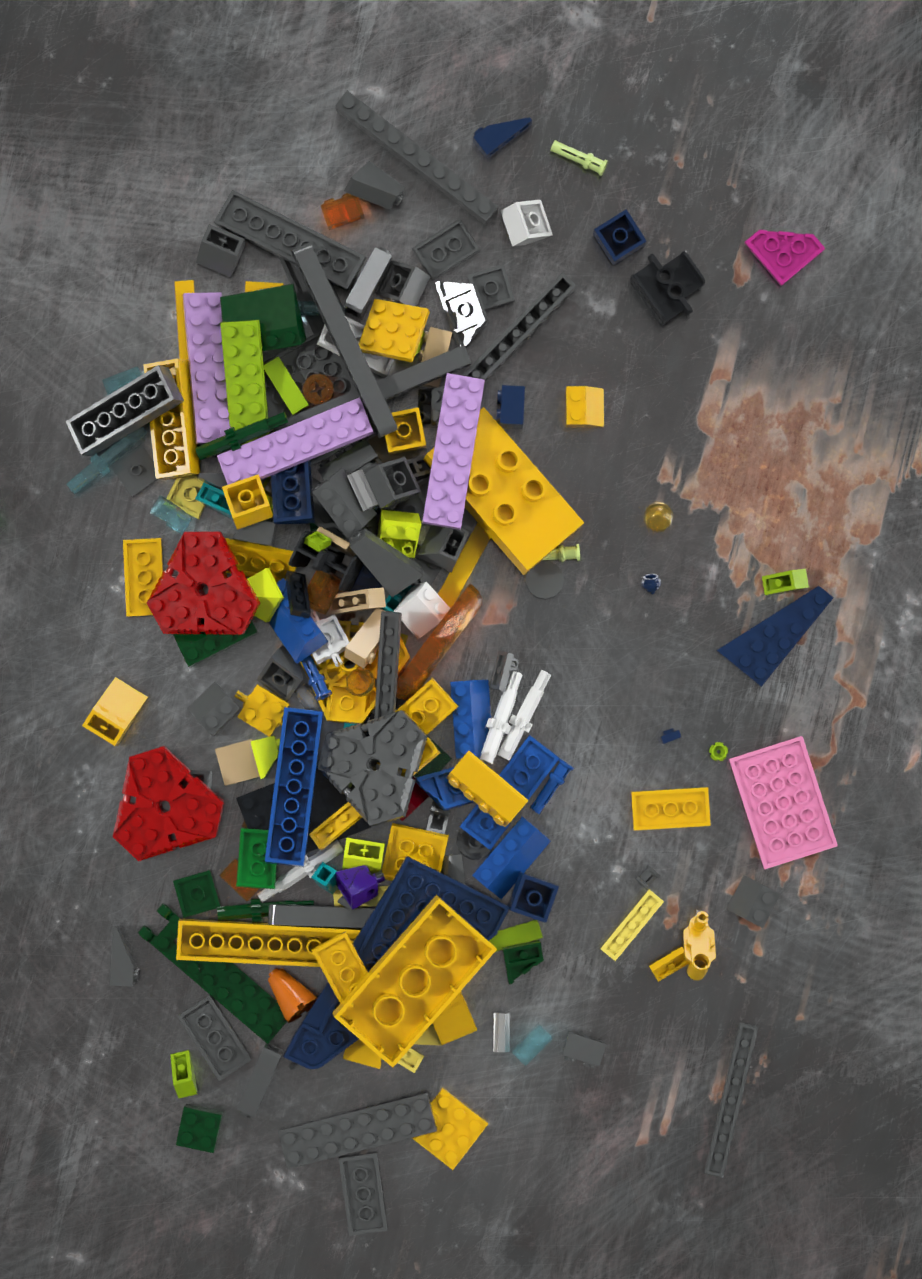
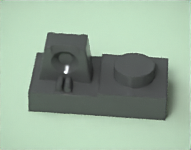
(504, 663)

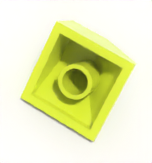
(267, 593)
(265, 754)

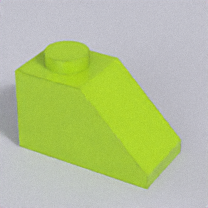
(785, 581)
(183, 1074)

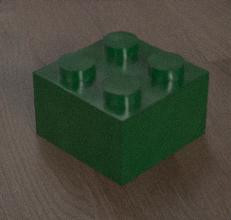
(199, 1128)

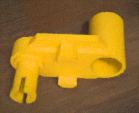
(699, 946)

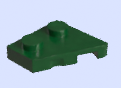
(521, 958)

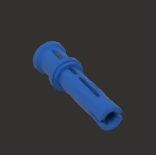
(316, 679)
(556, 778)

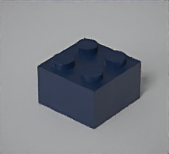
(619, 237)
(512, 407)
(533, 897)

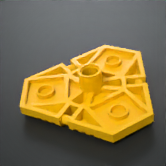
(341, 704)

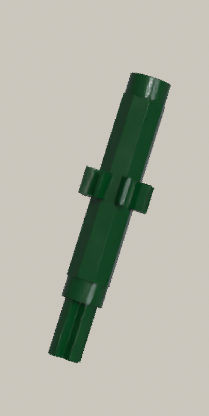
(234, 438)
(254, 910)

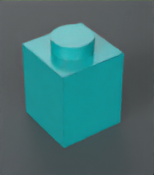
(325, 878)

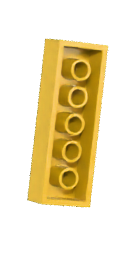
(174, 430)

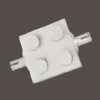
(335, 635)

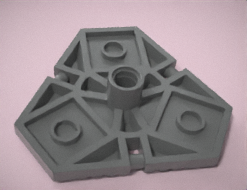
(352, 758)

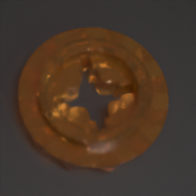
(309, 385)

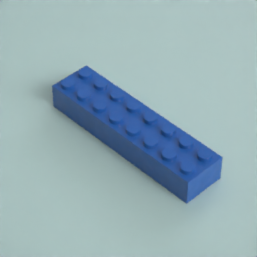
(294, 787)

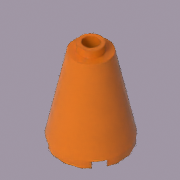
(290, 994)

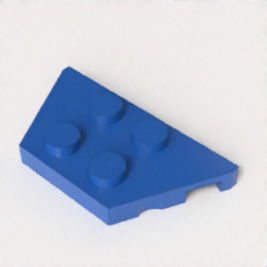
(441, 791)

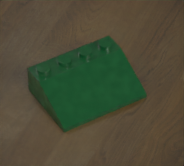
(275, 308)
(203, 646)

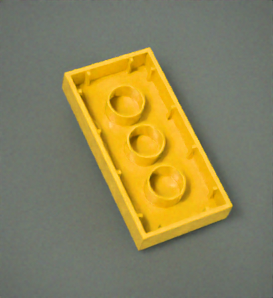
(514, 498)
(414, 981)

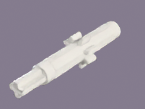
(521, 722)
(499, 724)
(298, 873)

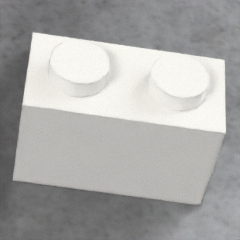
(526, 222)
(422, 609)

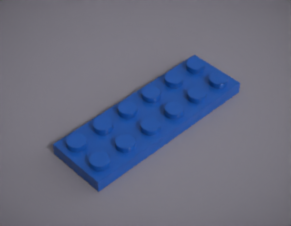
(525, 774)

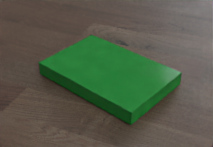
(252, 868)

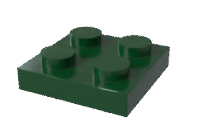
(196, 893)

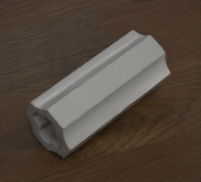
(362, 490)
(501, 1032)

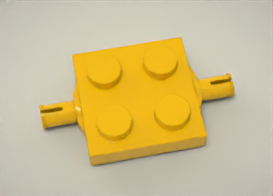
(262, 709)

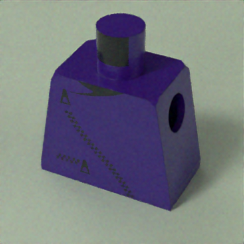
(358, 884)

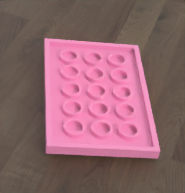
(783, 802)

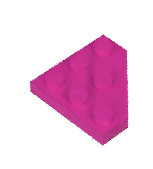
(784, 252)

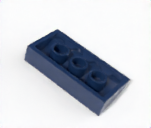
(293, 495)

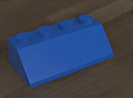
(298, 634)
(470, 716)
(510, 856)

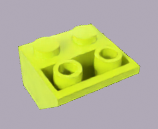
(400, 530)
(363, 852)

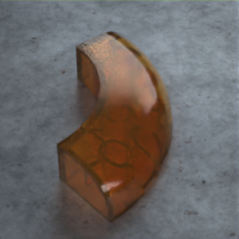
(439, 643)

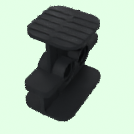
(657, 293)
(326, 561)

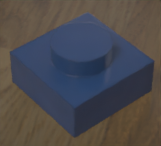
(670, 735)

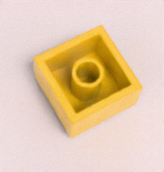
(409, 433)
(247, 502)

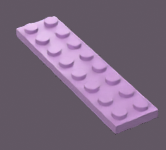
(206, 365)
(297, 443)
(453, 451)

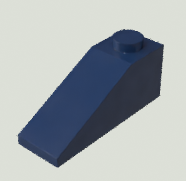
(496, 136)

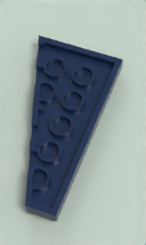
(769, 642)

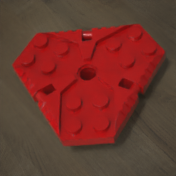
(180, 600)
(145, 825)

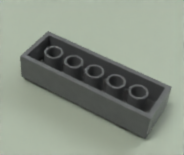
(124, 410)

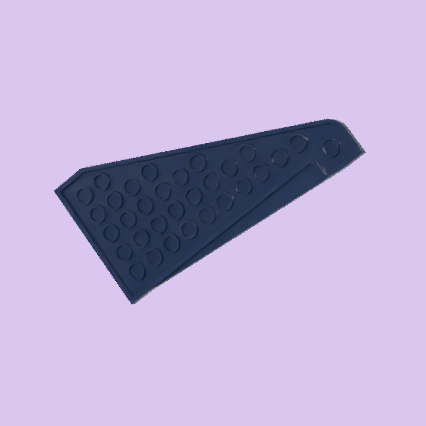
(411, 890)

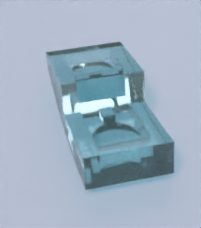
(171, 513)

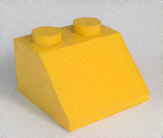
(584, 406)

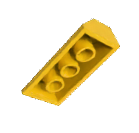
(486, 789)

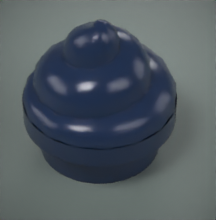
(651, 583)

